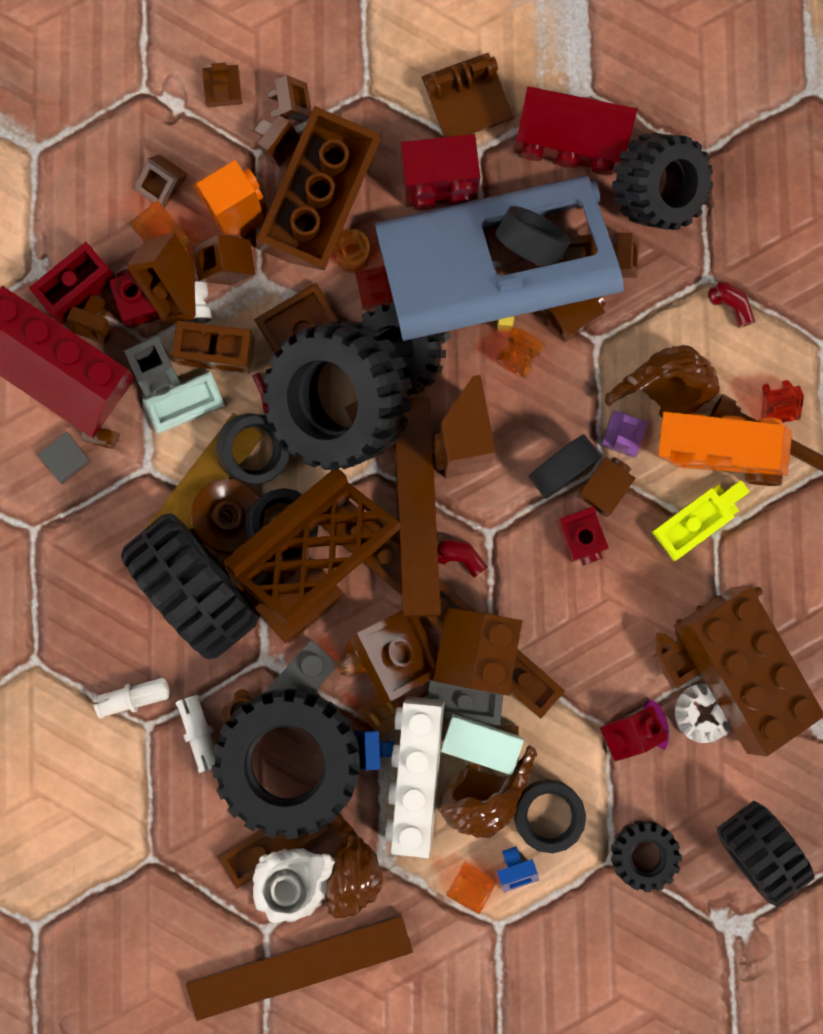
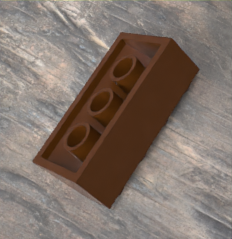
(318, 190)
(465, 434)

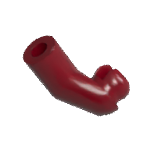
(734, 298)
(461, 552)

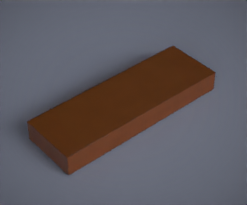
(243, 857)

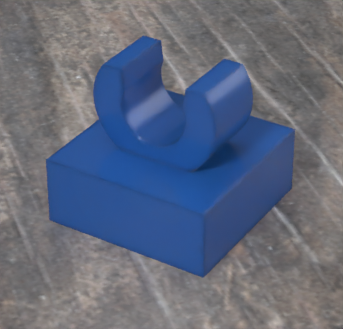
(372, 749)
(517, 872)

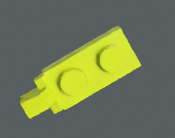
(699, 519)

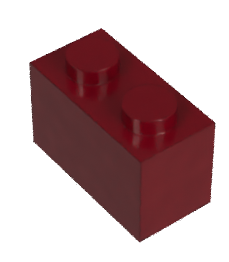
(72, 282)

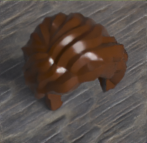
(674, 378)
(484, 802)
(355, 874)

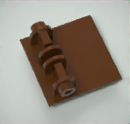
(468, 96)

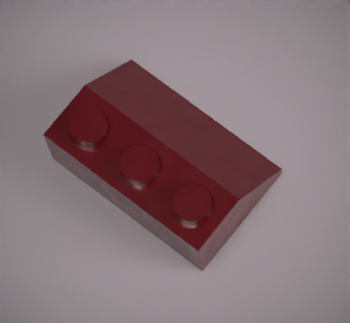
(573, 130)

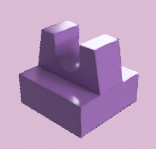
(624, 434)

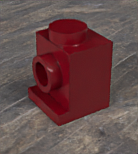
(572, 525)

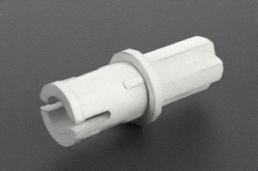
(131, 697)

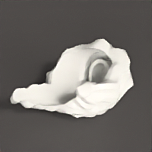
(291, 883)

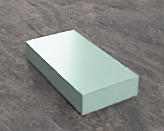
(184, 403)
(482, 744)

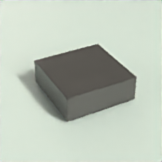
(64, 457)

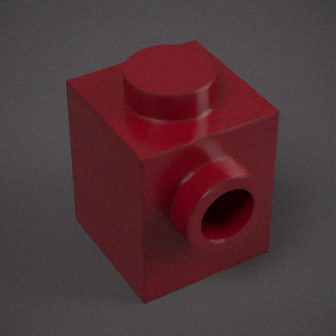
(131, 300)

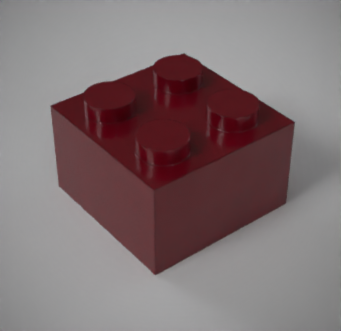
(440, 171)

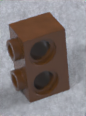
(213, 347)

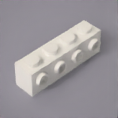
(416, 778)

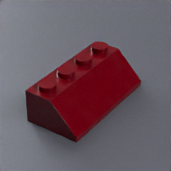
(58, 366)

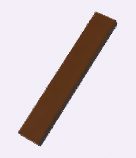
(417, 514)
(299, 967)

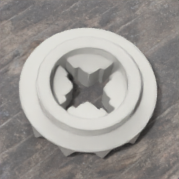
(687, 714)

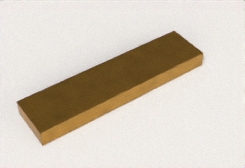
(205, 471)

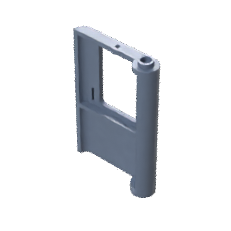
(445, 270)

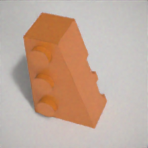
(232, 199)
(725, 443)

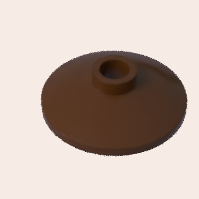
(221, 496)

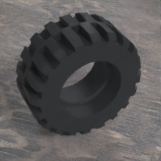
(296, 404)
(189, 586)
(254, 803)

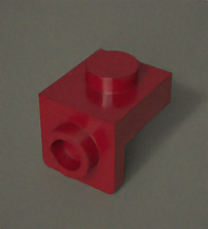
(634, 734)

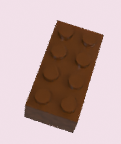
(749, 671)

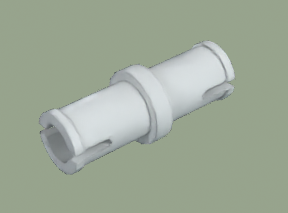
(197, 732)

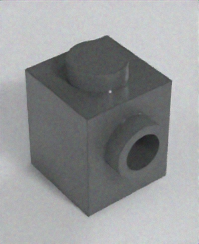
(152, 367)

